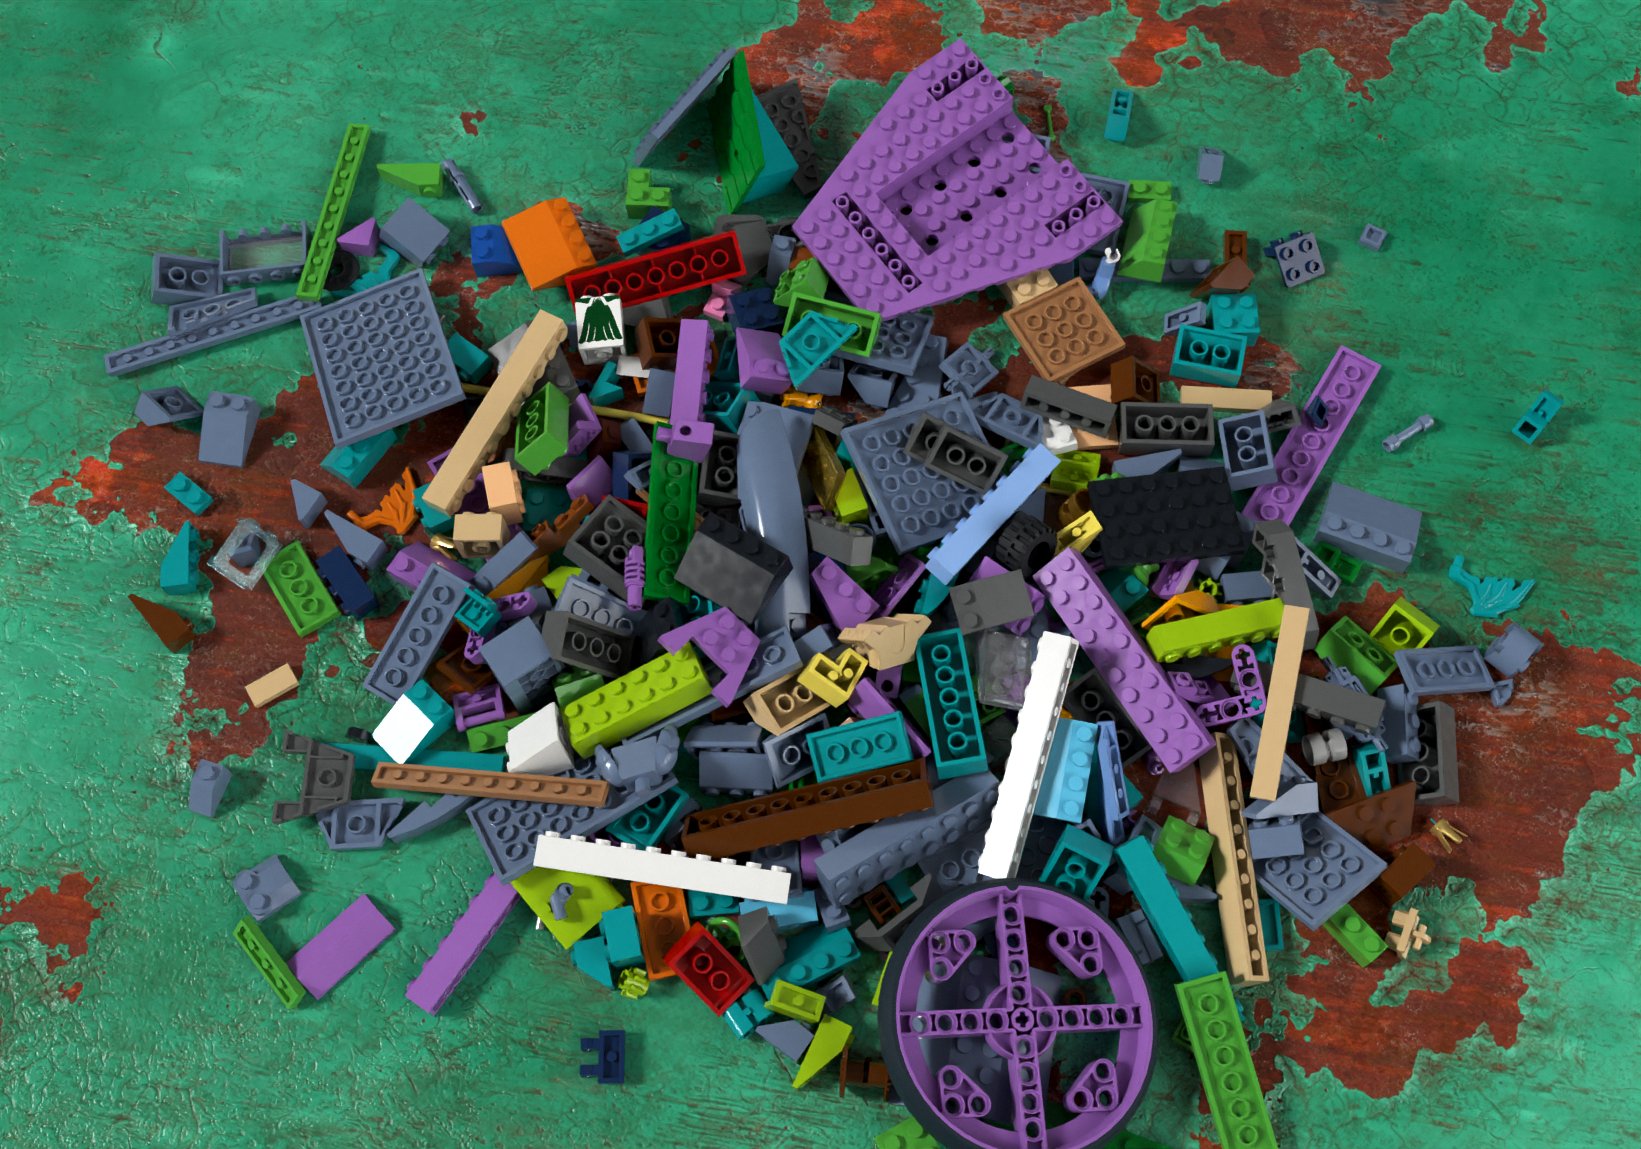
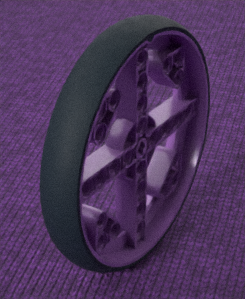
(1107, 951)

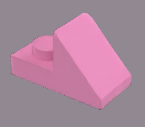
(717, 302)

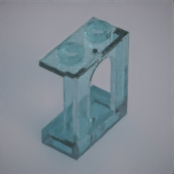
(221, 560)

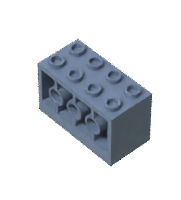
(523, 664)

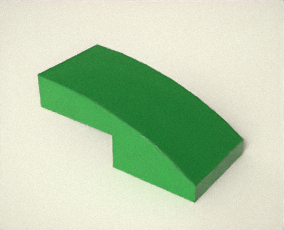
(1342, 566)

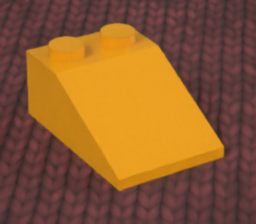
(1182, 607)

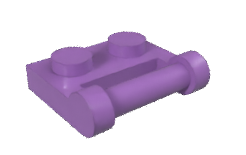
(483, 700)

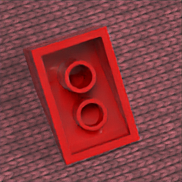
(708, 968)

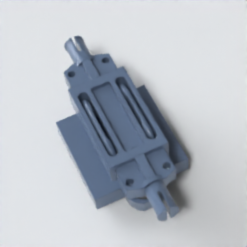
(1342, 677)

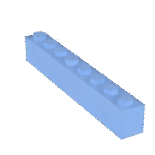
(992, 514)

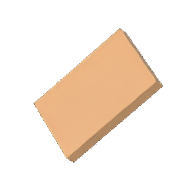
(1089, 441)

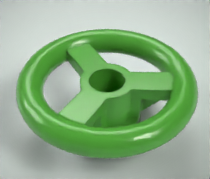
(727, 936)

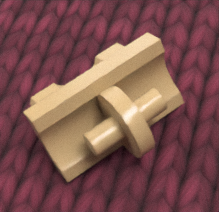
(1409, 923)

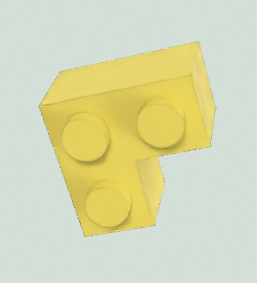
(834, 679)

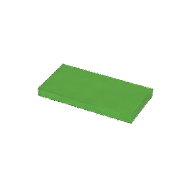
(300, 590)

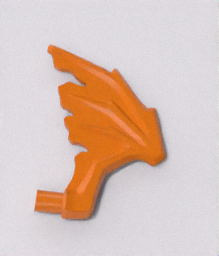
(396, 509)

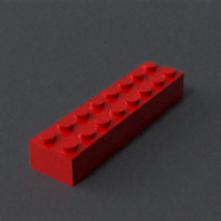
(662, 271)

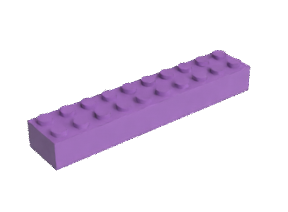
(1124, 660)

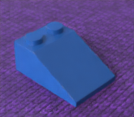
(492, 252)

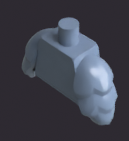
(640, 762)

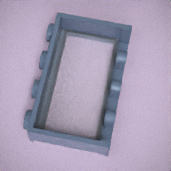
(264, 256)

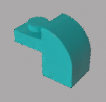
(1537, 416)

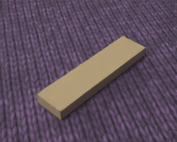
(1227, 398)

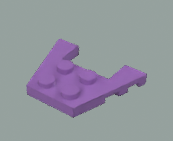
(723, 641)

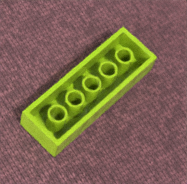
(636, 700)

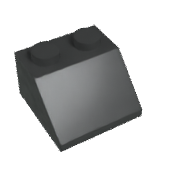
(762, 943)

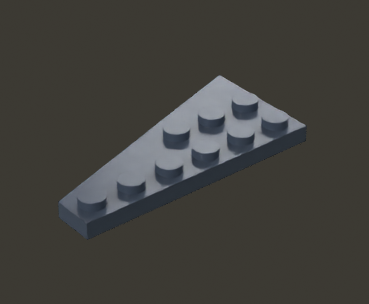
(926, 380)

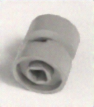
(1329, 746)

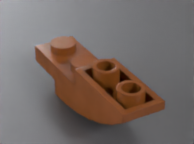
(551, 538)

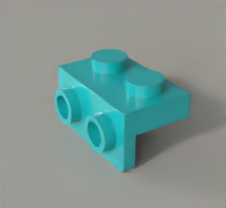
(478, 612)

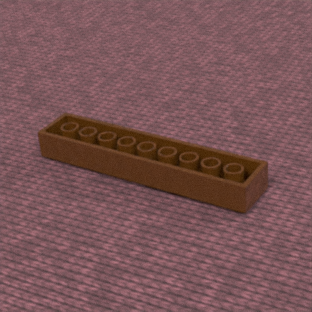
(809, 810)

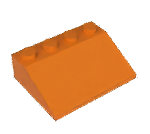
(548, 243)

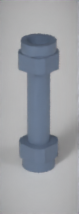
(1421, 424)

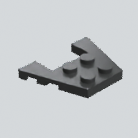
(325, 780)

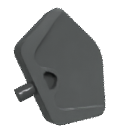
(752, 240)

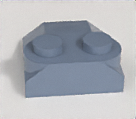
(266, 888)

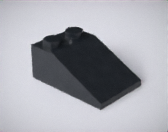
(657, 621)

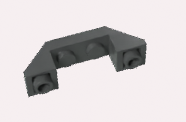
(886, 938)

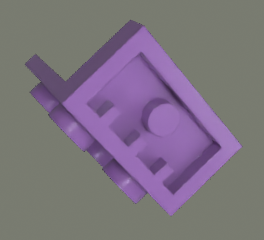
(582, 425)

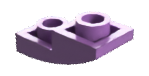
(1189, 689)

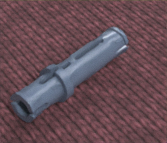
(458, 179)

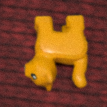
(800, 399)

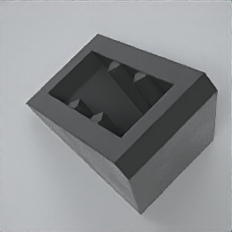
(1281, 415)

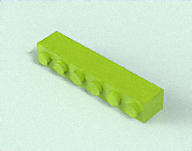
(1215, 630)

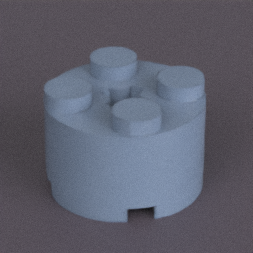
(1512, 650)

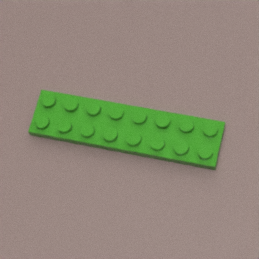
(1225, 1063)

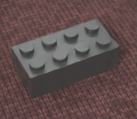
(1164, 427)

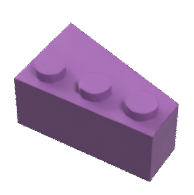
(841, 596)

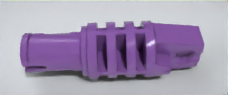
(634, 578)

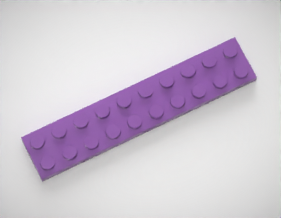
(1310, 446)

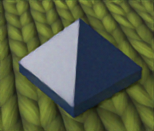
(1317, 411)

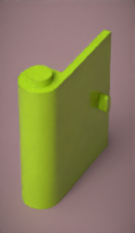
(584, 907)

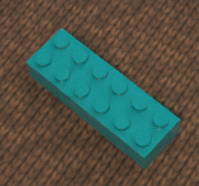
(950, 704)

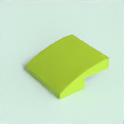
(1075, 470)

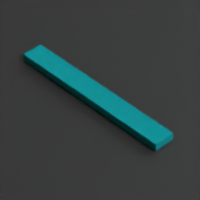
(369, 756)

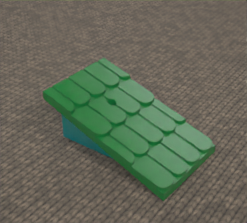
(748, 146)

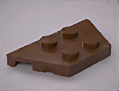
(1378, 817)

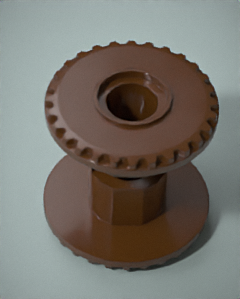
(864, 1074)

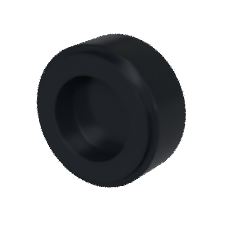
(358, 735)

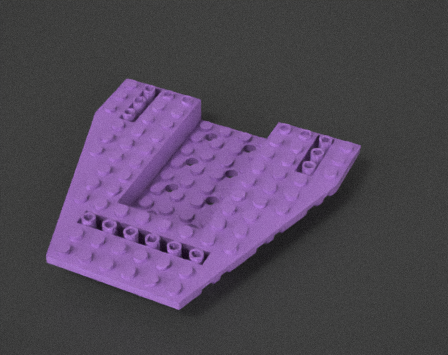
(927, 137)

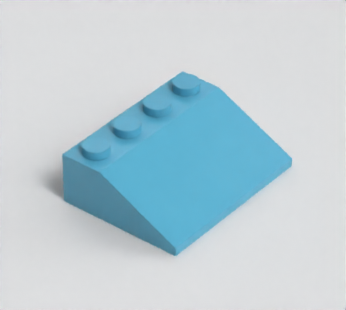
(1067, 771)

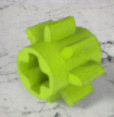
(1209, 586)
(633, 983)

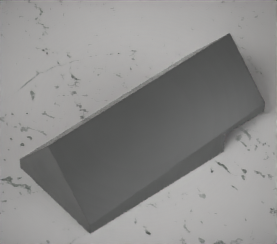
(954, 453)

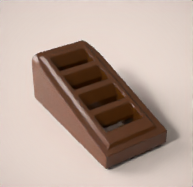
(881, 890)

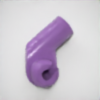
(1154, 763)

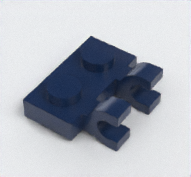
(611, 1057)

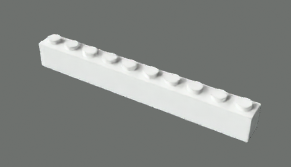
(1028, 756)
(662, 869)

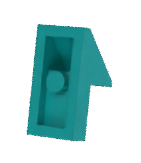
(605, 389)

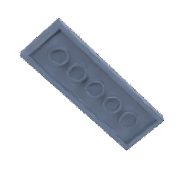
(417, 634)

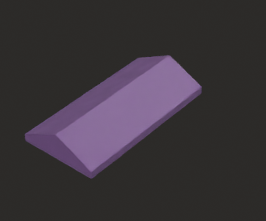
(895, 587)
(340, 946)

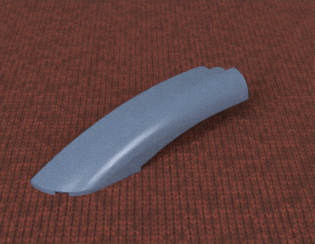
(775, 516)

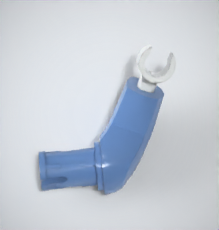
(1104, 274)

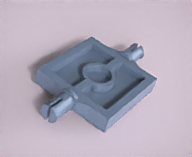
(969, 369)

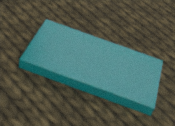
(859, 746)

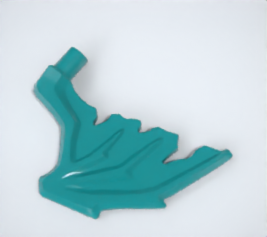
(372, 279)
(1490, 596)

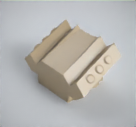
(886, 640)

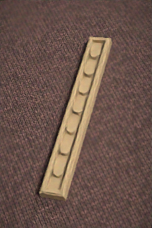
(1279, 703)

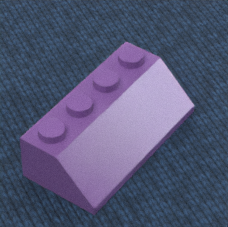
(413, 562)
(873, 702)

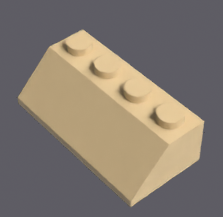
(784, 703)

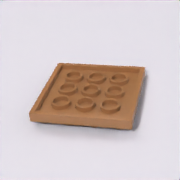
(1063, 330)

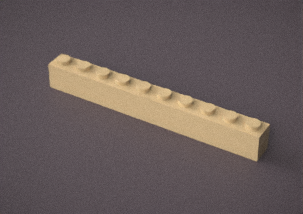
(495, 413)
(1233, 864)

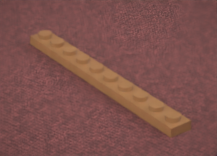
(491, 784)

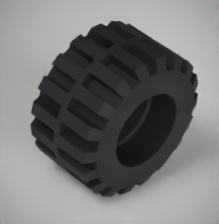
(1026, 546)

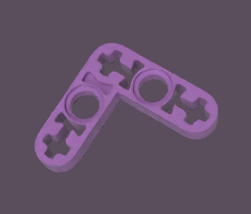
(519, 606)
(1247, 693)

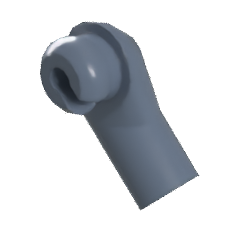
(559, 899)

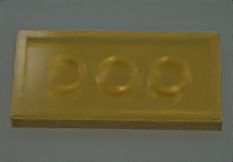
(823, 468)

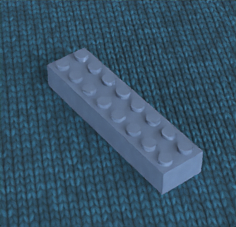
(902, 841)

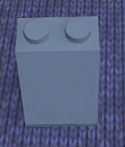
(414, 233)

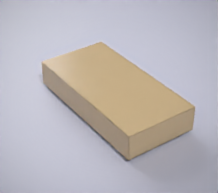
(272, 685)

